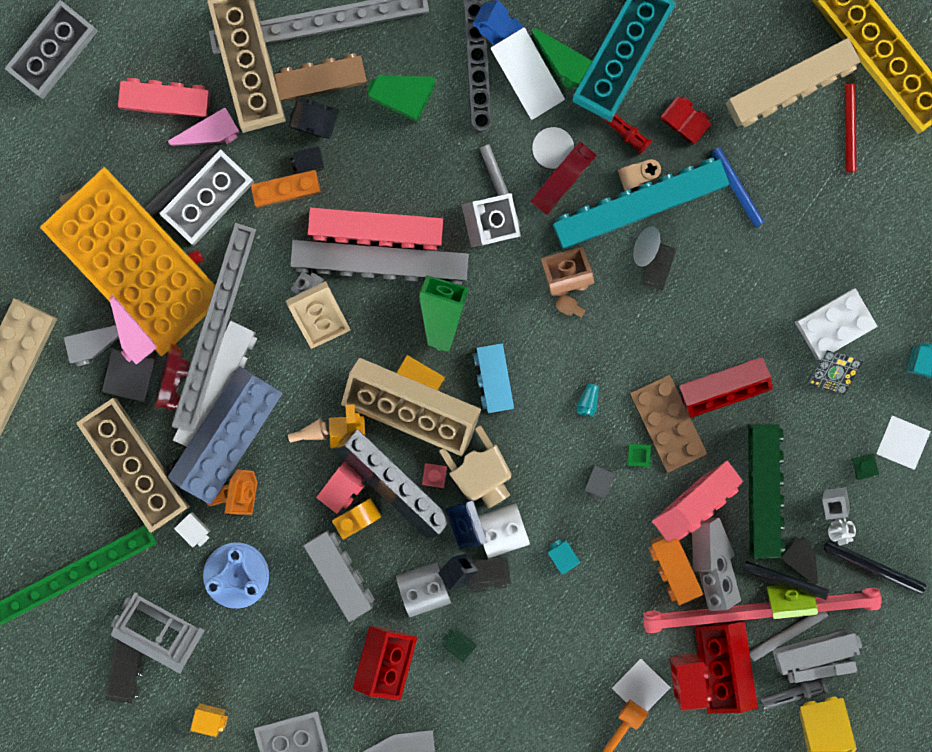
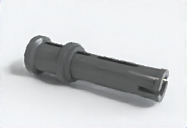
(805, 690)

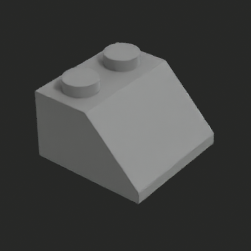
(491, 220)

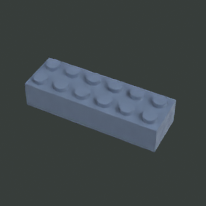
(224, 435)

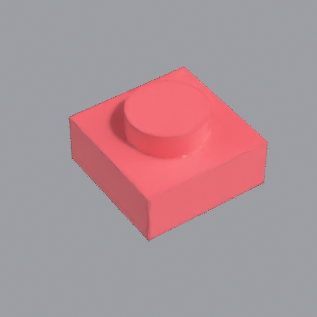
(434, 475)

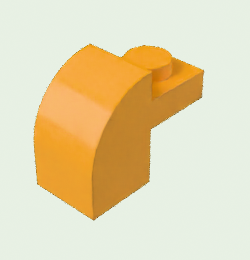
(342, 425)
(357, 518)

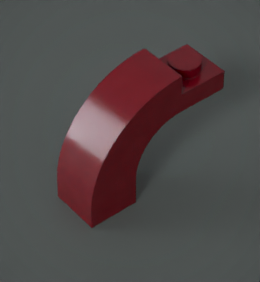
(563, 178)

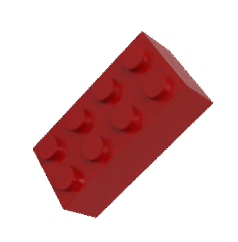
(689, 681)

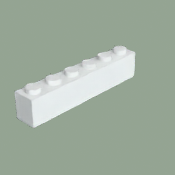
(230, 356)

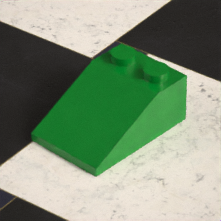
(565, 62)

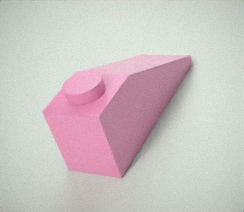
(212, 130)
(133, 338)

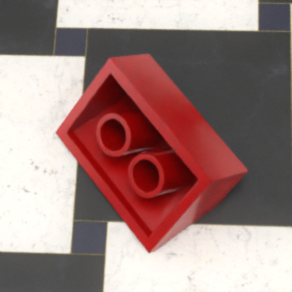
(384, 663)

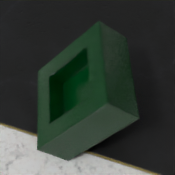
(865, 466)

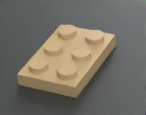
(318, 315)

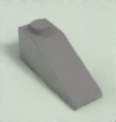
(89, 344)

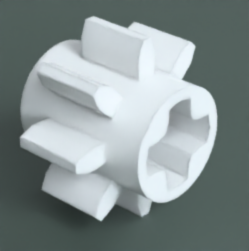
(841, 531)

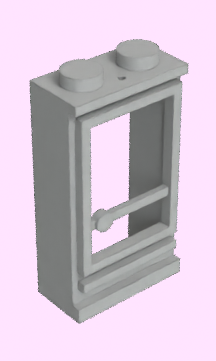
(180, 649)
(817, 651)

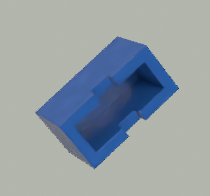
(495, 23)

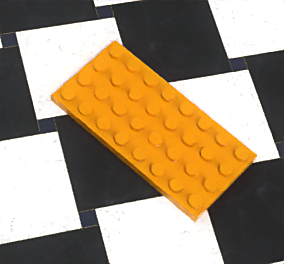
(132, 259)

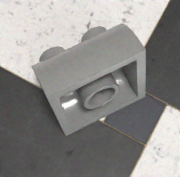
(423, 589)

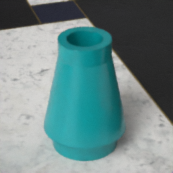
(588, 401)

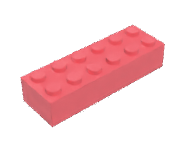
(375, 227)

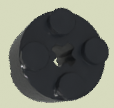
(313, 118)

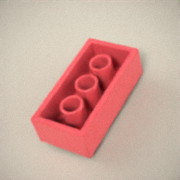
(698, 502)

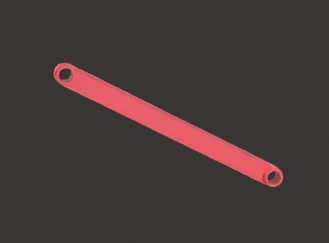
(655, 620)

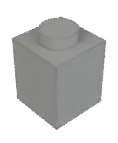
(836, 503)

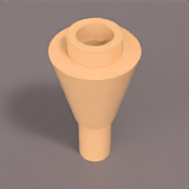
(315, 431)

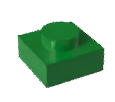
(639, 455)

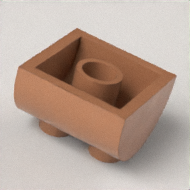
(567, 271)

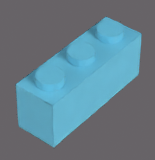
(494, 378)

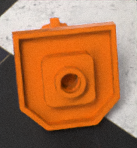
(239, 493)

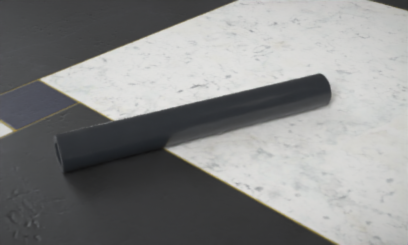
(786, 580)

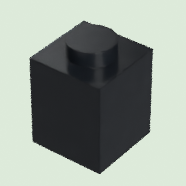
(307, 160)
(457, 571)

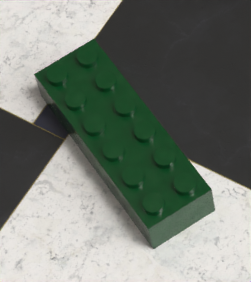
(764, 491)

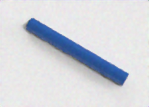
(738, 188)

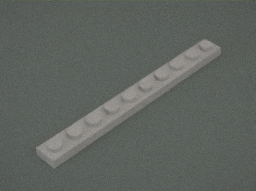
(334, 19)
(214, 328)

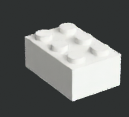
(836, 324)

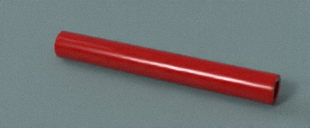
(850, 128)

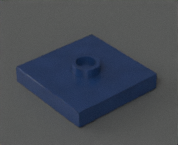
(466, 525)

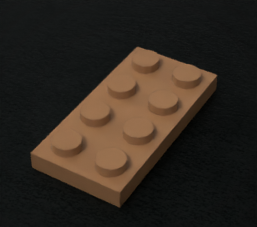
(668, 423)

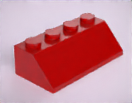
(729, 665)

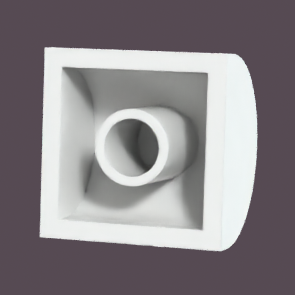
(503, 530)

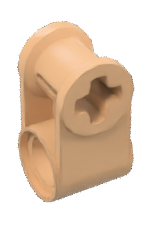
(635, 174)

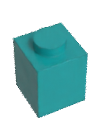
(563, 556)

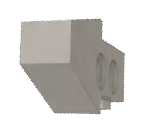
(712, 561)

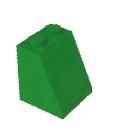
(402, 94)
(441, 311)

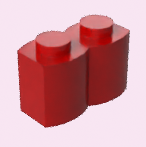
(685, 119)

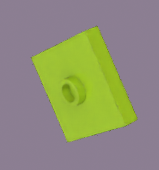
(788, 602)

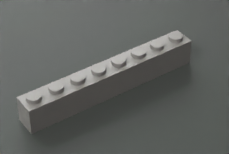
(378, 260)

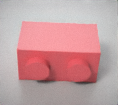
(340, 488)

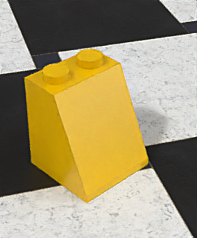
(827, 726)

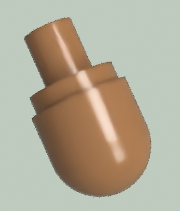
(569, 306)

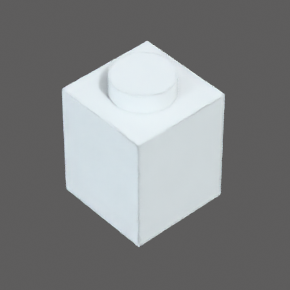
(193, 530)

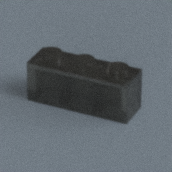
(124, 674)

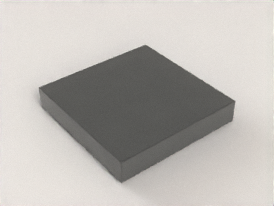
(128, 378)

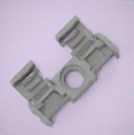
(822, 671)

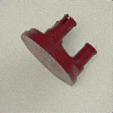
(172, 371)

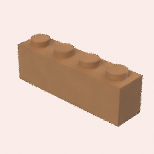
(320, 78)

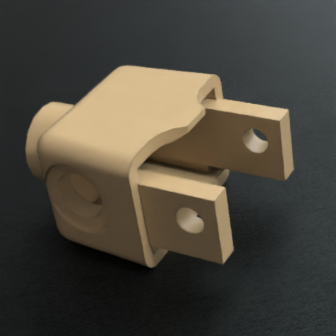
(481, 473)

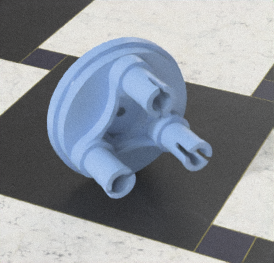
(236, 575)

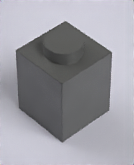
(598, 482)

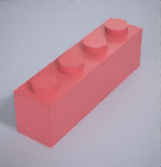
(164, 99)

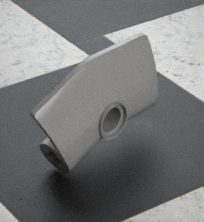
(406, 742)

